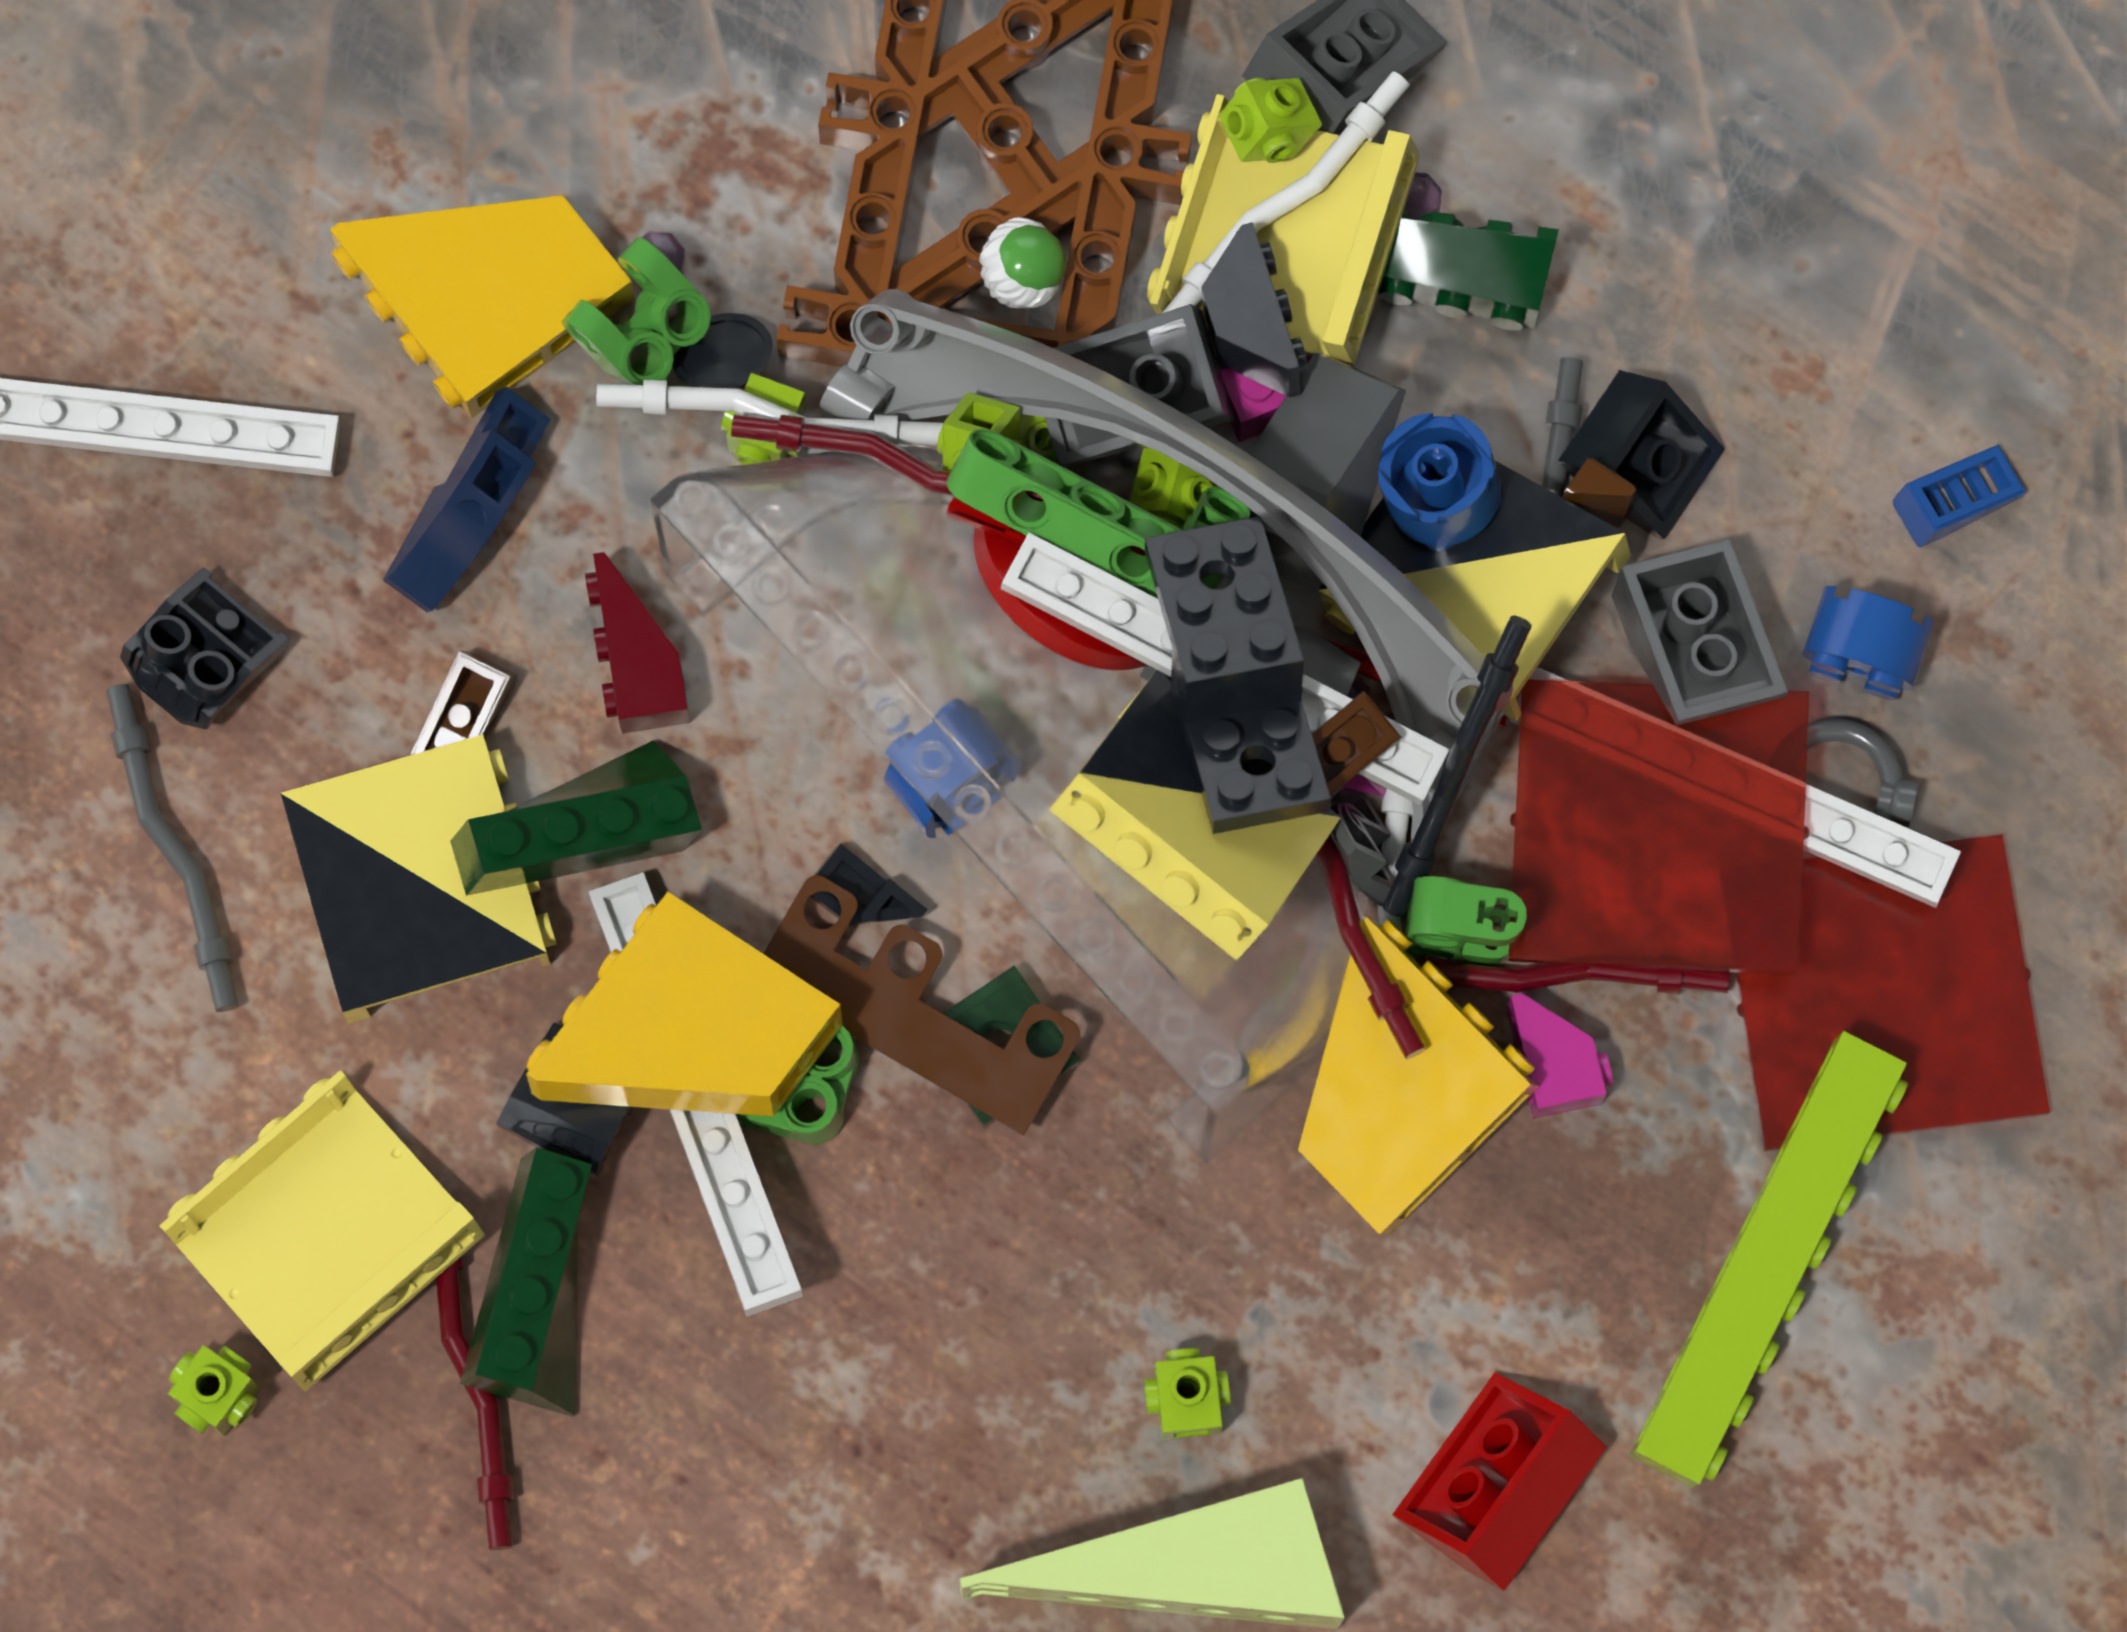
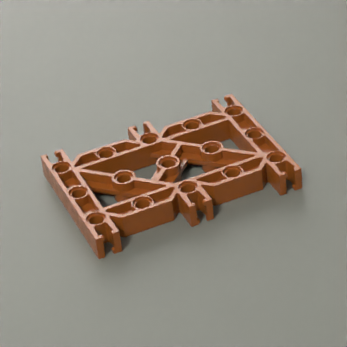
(1052, 192)

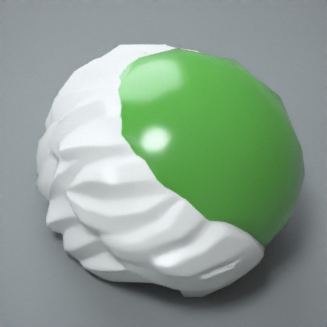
(1022, 264)

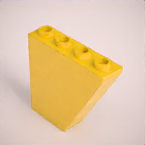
(481, 287)
(686, 1024)
(1398, 1125)

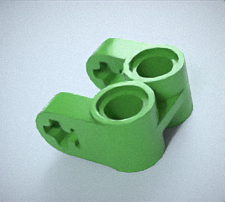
(662, 288)
(1458, 920)
(820, 1082)

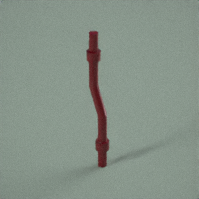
(792, 434)
(1549, 975)
(1387, 998)
(494, 1486)

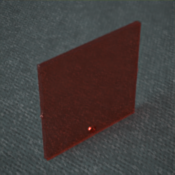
(1656, 833)
(1912, 980)

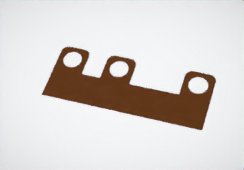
(892, 1019)

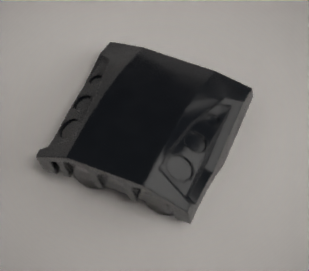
(199, 651)
(563, 1127)

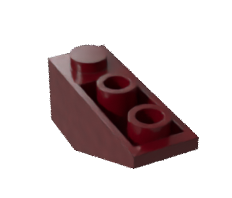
(643, 662)

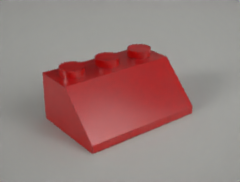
(1500, 1480)

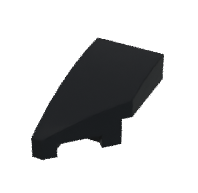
(876, 898)

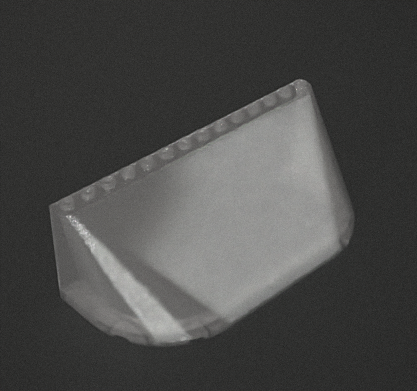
(990, 730)

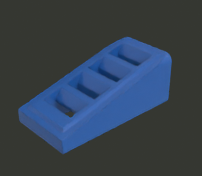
(1926, 511)

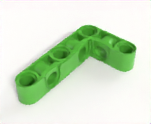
(1075, 512)

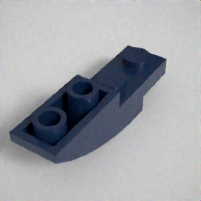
(470, 502)

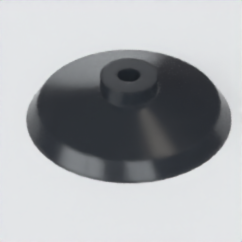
(726, 353)

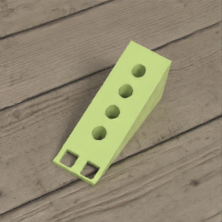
(1225, 1560)

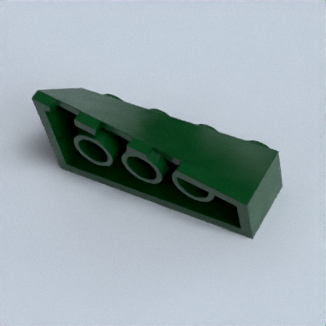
(1469, 269)
(598, 820)
(529, 1305)

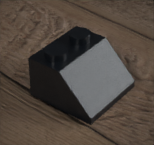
(1651, 442)

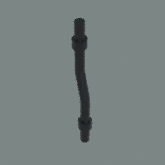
(1494, 677)

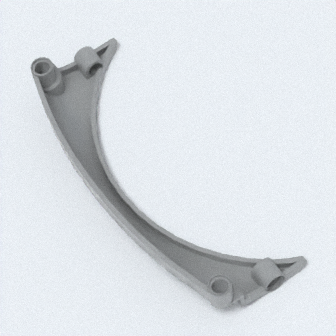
(937, 356)

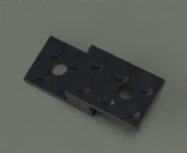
(1237, 675)

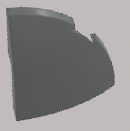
(1357, 839)

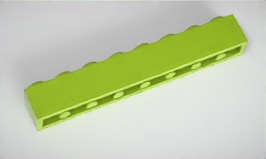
(1768, 1261)

